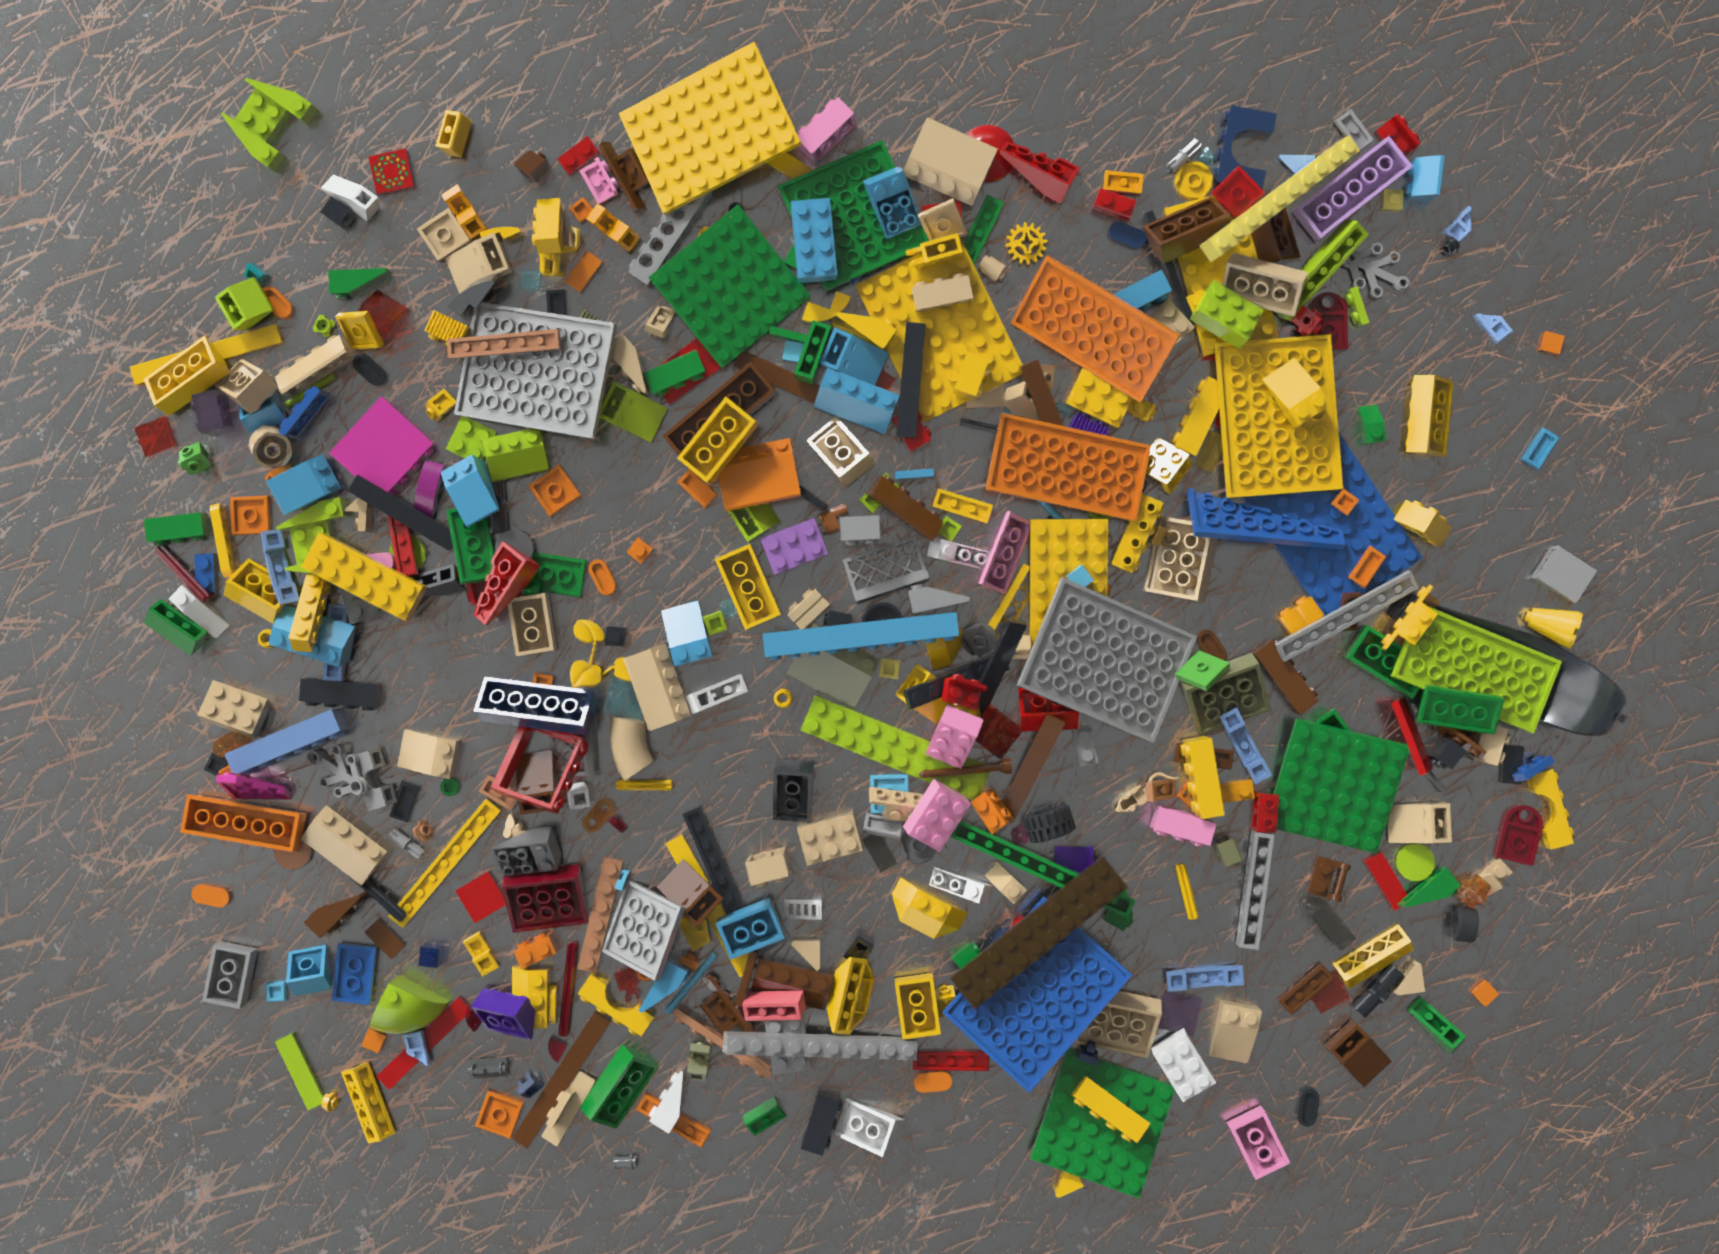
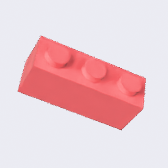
(774, 1005)

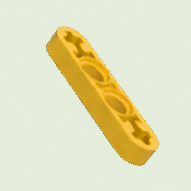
(222, 540)

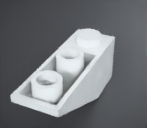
(352, 196)
(957, 553)
(961, 885)
(669, 1108)

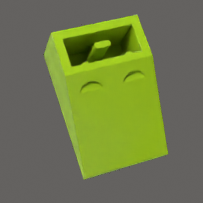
(632, 412)

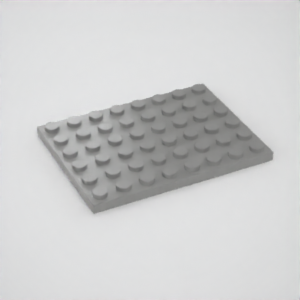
(541, 388)
(1106, 660)

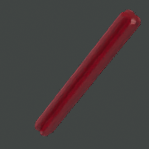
(568, 987)

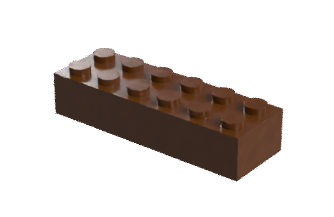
(746, 389)

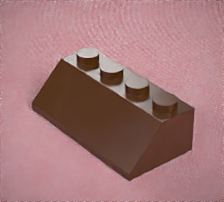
(1186, 229)
(905, 508)
(782, 975)

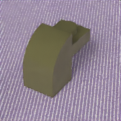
(698, 1061)

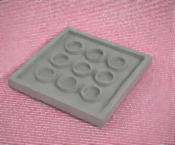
(643, 930)

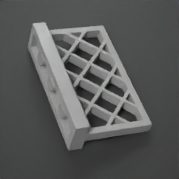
(890, 586)
(590, 760)

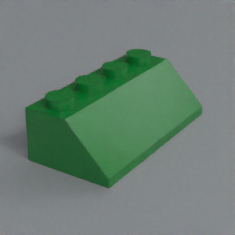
(618, 1087)

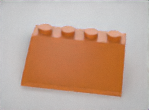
(760, 475)

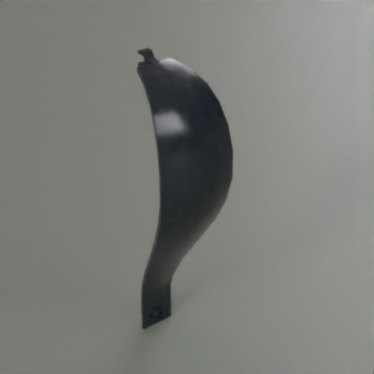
(1581, 696)

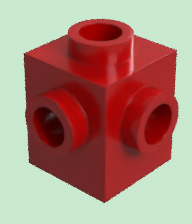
(1302, 318)

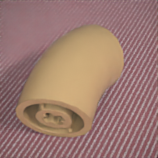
(629, 745)

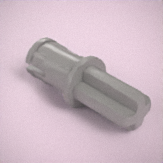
(1184, 155)
(406, 844)

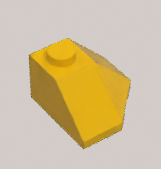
(944, 652)

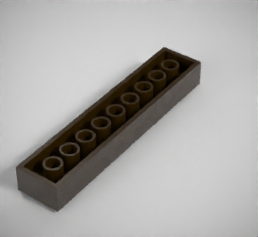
(1038, 932)

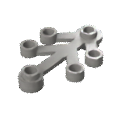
(1371, 270)
(358, 784)

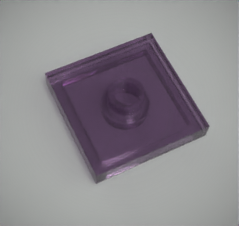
(1179, 1012)

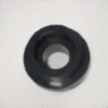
(1450, 245)

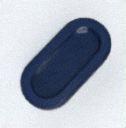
(1127, 235)

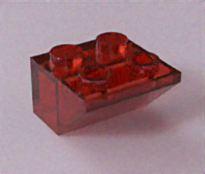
(997, 732)

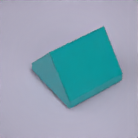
(254, 270)

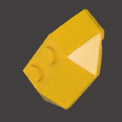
(926, 911)
(849, 995)

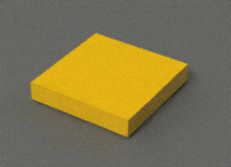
(359, 330)

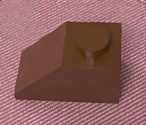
(532, 165)

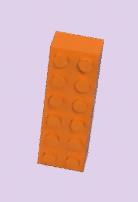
(243, 822)

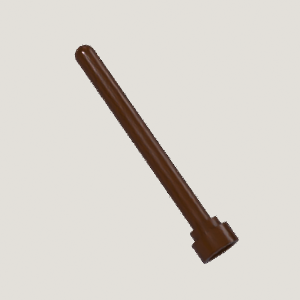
(1003, 766)

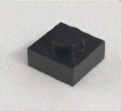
(615, 636)

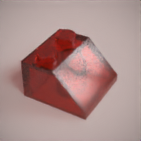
(385, 313)

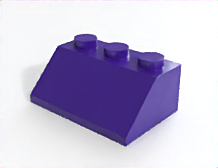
(505, 1013)

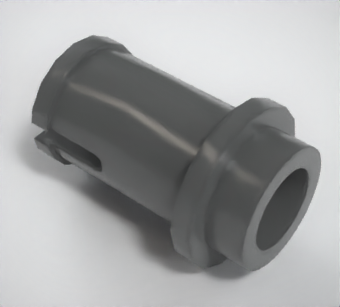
(625, 1162)

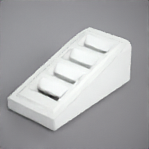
(818, 902)

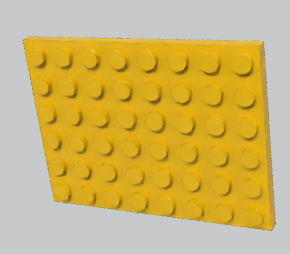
(710, 128)
(948, 330)
(1257, 439)

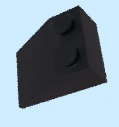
(793, 790)

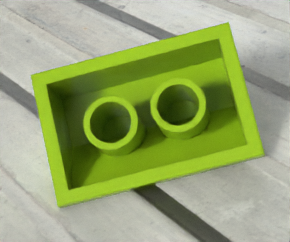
(515, 454)

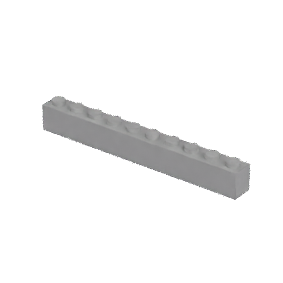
(819, 1045)

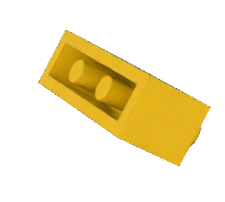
(548, 226)

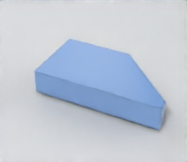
(1296, 162)
(1460, 226)
(1494, 326)
(416, 1046)

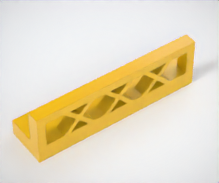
(1005, 603)
(1378, 961)
(369, 1102)

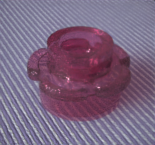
(1015, 834)

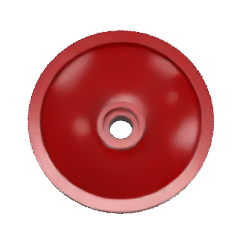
(997, 138)

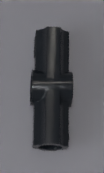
(498, 520)
(1378, 991)

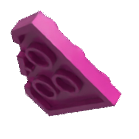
(251, 788)

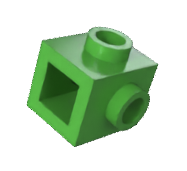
(194, 458)

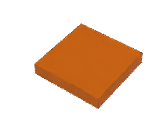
(555, 490)
(250, 515)
(499, 1114)

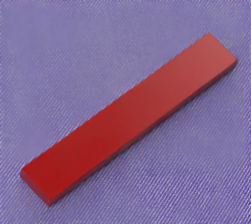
(433, 1035)

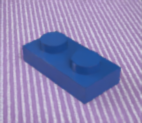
(206, 571)
(1529, 770)

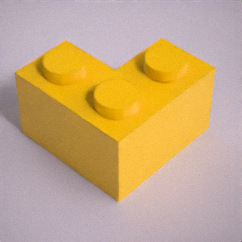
(1423, 521)

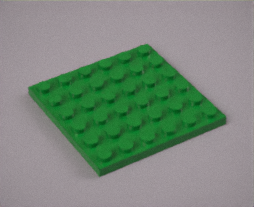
(856, 230)
(729, 286)
(1338, 784)
(1087, 1147)

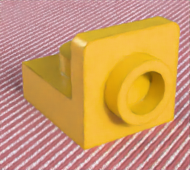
(439, 405)
(1142, 411)
(944, 997)

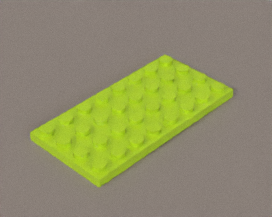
(1479, 661)

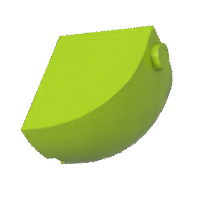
(406, 1007)

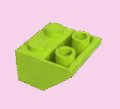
(244, 304)
(754, 520)

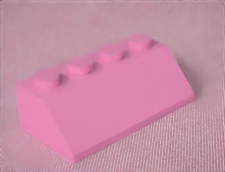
(1005, 553)

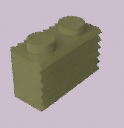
(1227, 851)

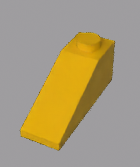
(874, 329)

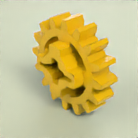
(1018, 244)

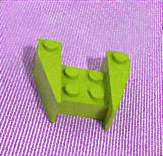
(264, 117)
(310, 522)

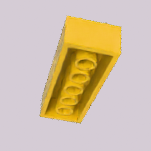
(364, 576)

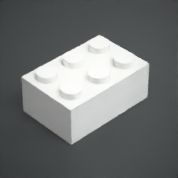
(1183, 1065)

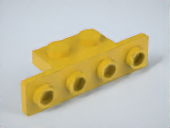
(1414, 623)

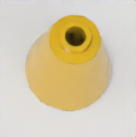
(1555, 624)

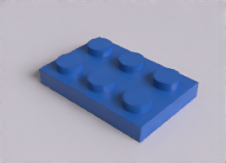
(303, 412)
(354, 973)

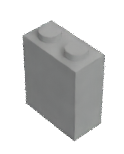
(1564, 574)

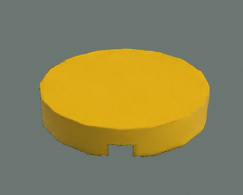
(1193, 180)

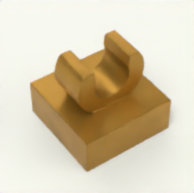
(1158, 536)

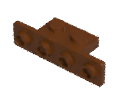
(627, 172)
(1463, 739)
(722, 1010)

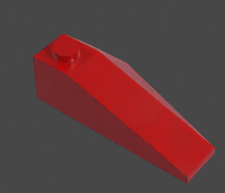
(1048, 175)
(508, 577)

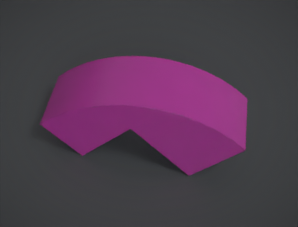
(428, 487)

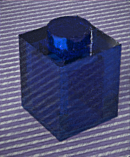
(431, 955)

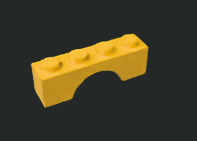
(1556, 831)
(596, 991)

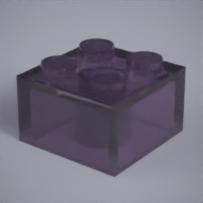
(212, 413)

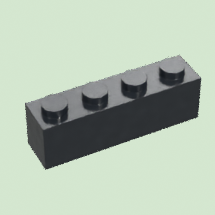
(341, 693)

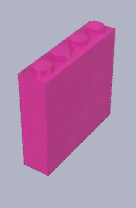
(383, 447)

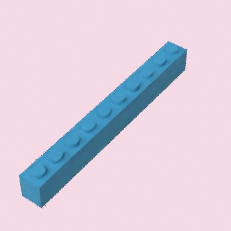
(861, 634)

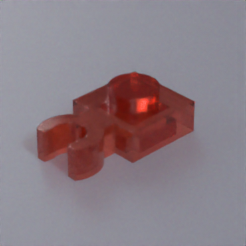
(626, 981)

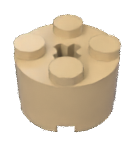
(273, 457)

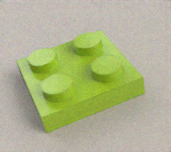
(468, 438)

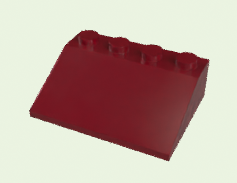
(546, 899)

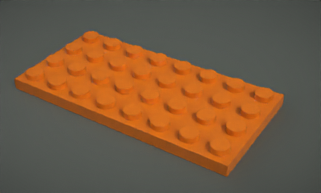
(1095, 328)
(1068, 467)

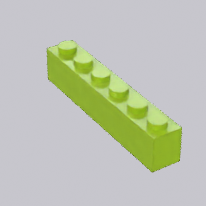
(1329, 259)

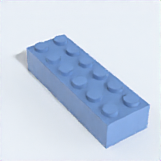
(283, 743)

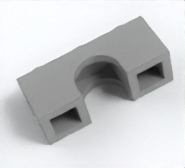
(377, 794)

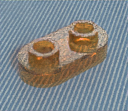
(230, 743)
(598, 815)

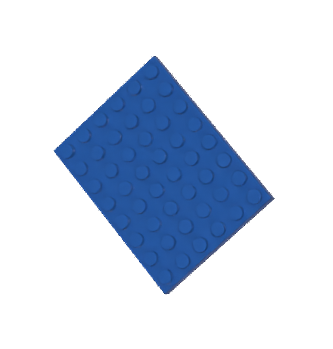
(1370, 523)
(1042, 1008)

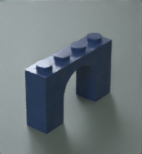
(1237, 122)

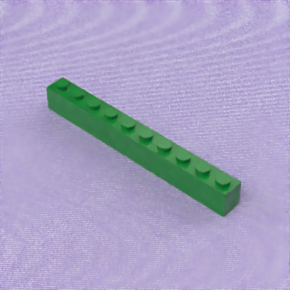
(1028, 861)

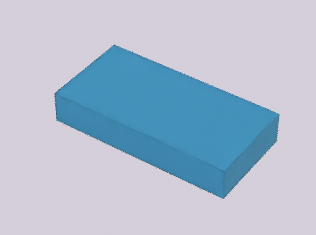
(1540, 449)
(914, 474)

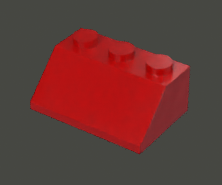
(1034, 709)

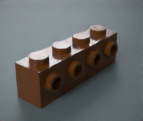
(1286, 678)

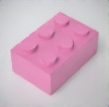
(826, 130)
(954, 736)
(936, 815)
(1182, 825)
(1258, 1142)

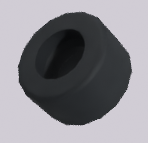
(1465, 924)

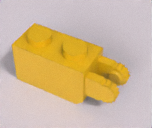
(937, 250)

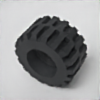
(1049, 823)

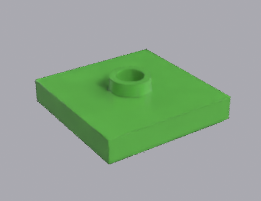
(1202, 670)

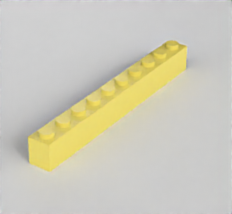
(1279, 198)

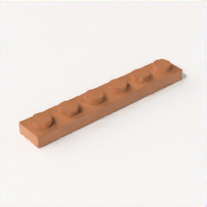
(504, 344)
(600, 915)
(715, 1038)

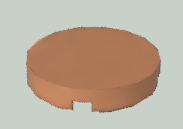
(294, 860)

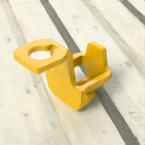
(545, 259)

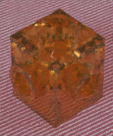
(1474, 891)

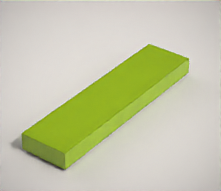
(300, 1071)

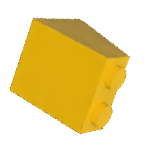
(931, 710)

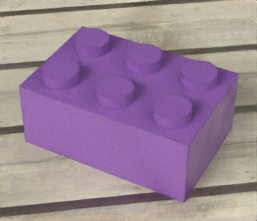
(794, 546)

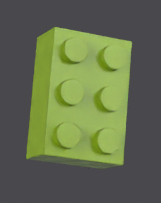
(1226, 314)

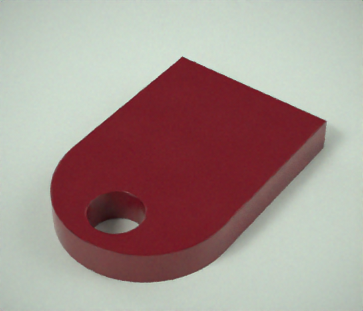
(1335, 319)
(1518, 837)

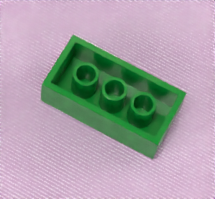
(1368, 656)

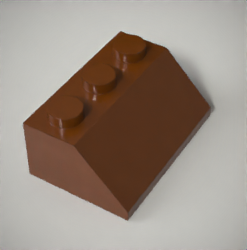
(1276, 240)

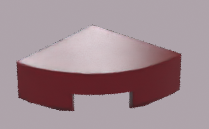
(617, 823)
(472, 1019)
(556, 1048)

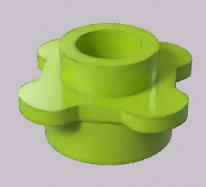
(318, 325)

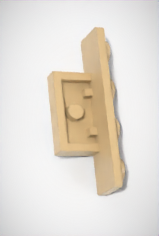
(897, 803)
(567, 1108)

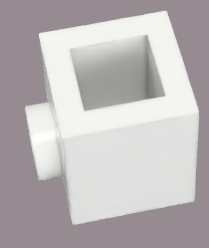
(578, 796)

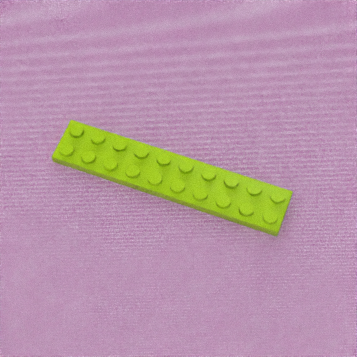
(885, 745)

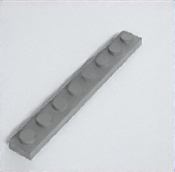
(1346, 616)

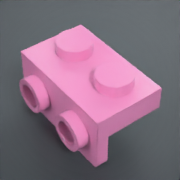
(599, 181)

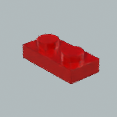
(578, 155)

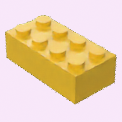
(718, 440)
(748, 586)
(1203, 777)

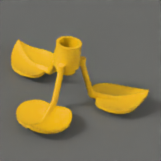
(587, 674)

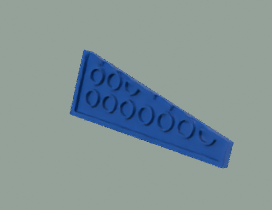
(1246, 522)

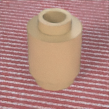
(992, 268)

